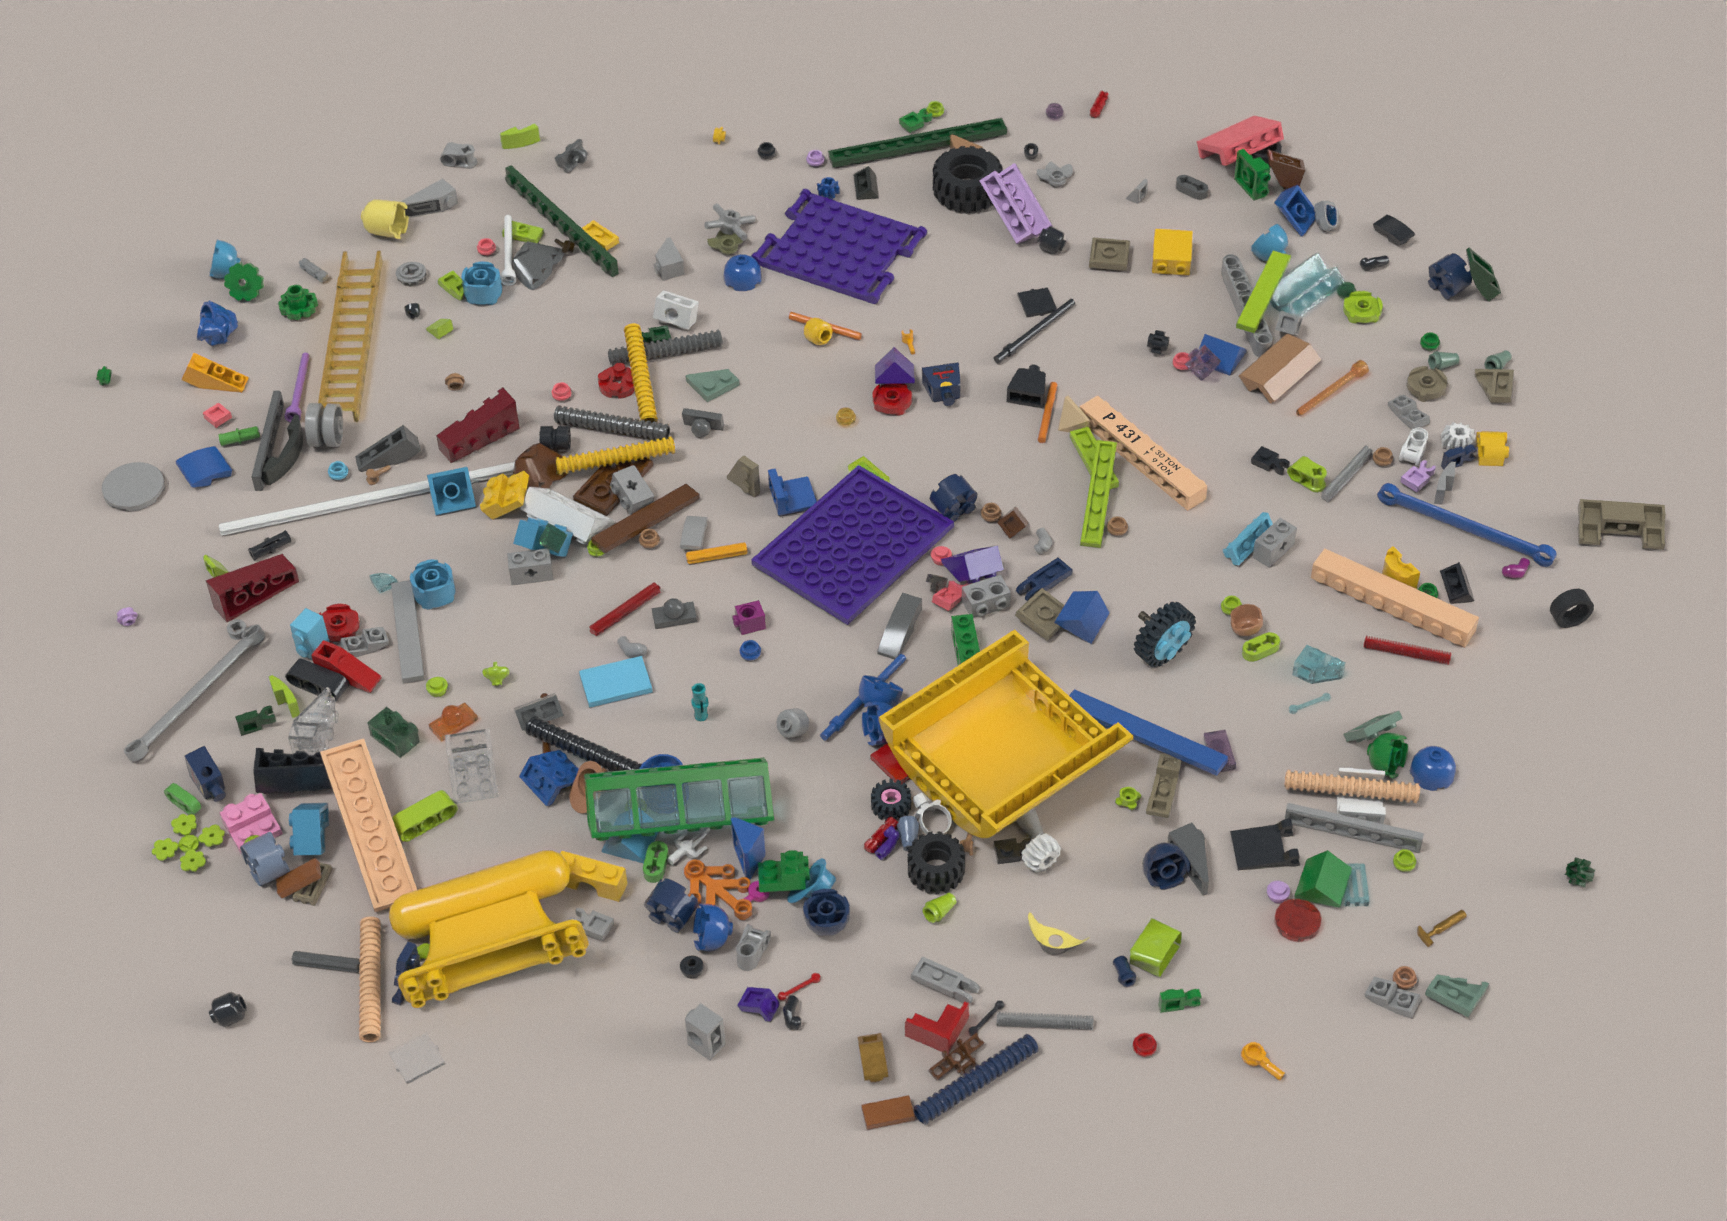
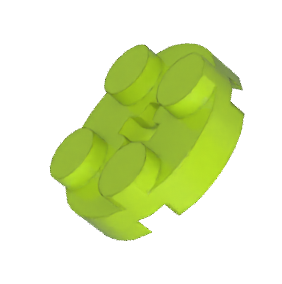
(1370, 312)

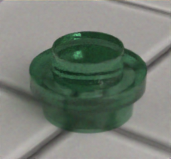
(1345, 289)

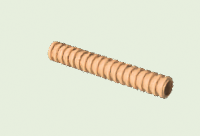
(1352, 786)
(370, 979)

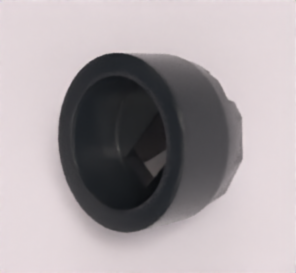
(1027, 151)
(412, 310)

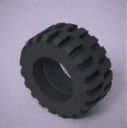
(964, 164)

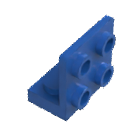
(791, 494)
(548, 774)

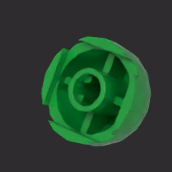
(1388, 753)

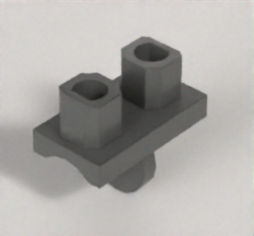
(572, 156)

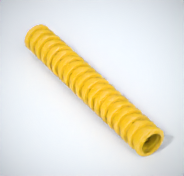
(640, 373)
(615, 455)

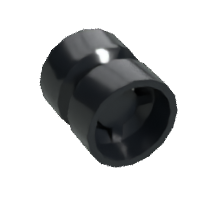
(556, 438)

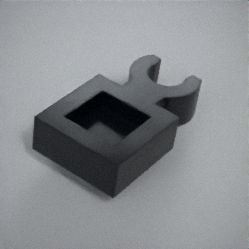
(1268, 459)
(1009, 850)

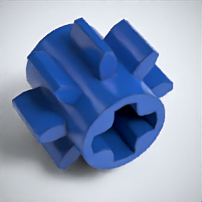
(828, 188)

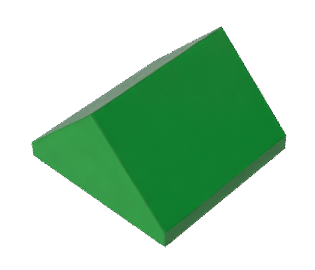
(1323, 880)

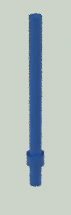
(839, 721)

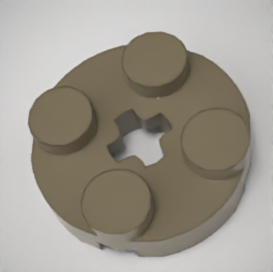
(1426, 391)

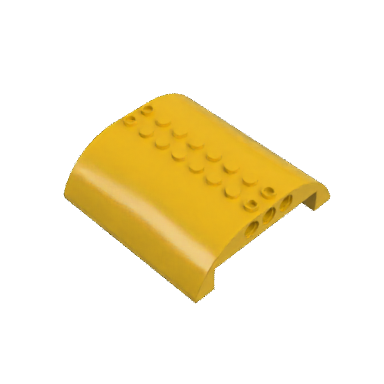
(995, 738)

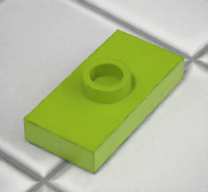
(525, 232)

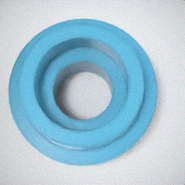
(337, 470)

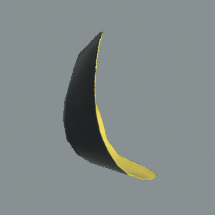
(1043, 933)

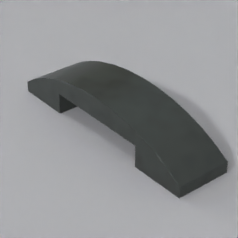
(280, 466)

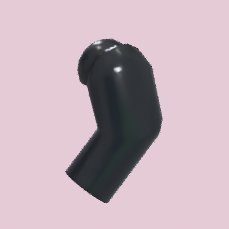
(1371, 263)

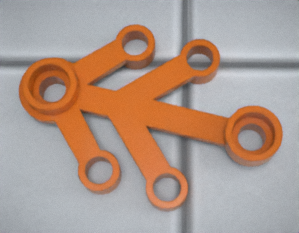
(718, 886)

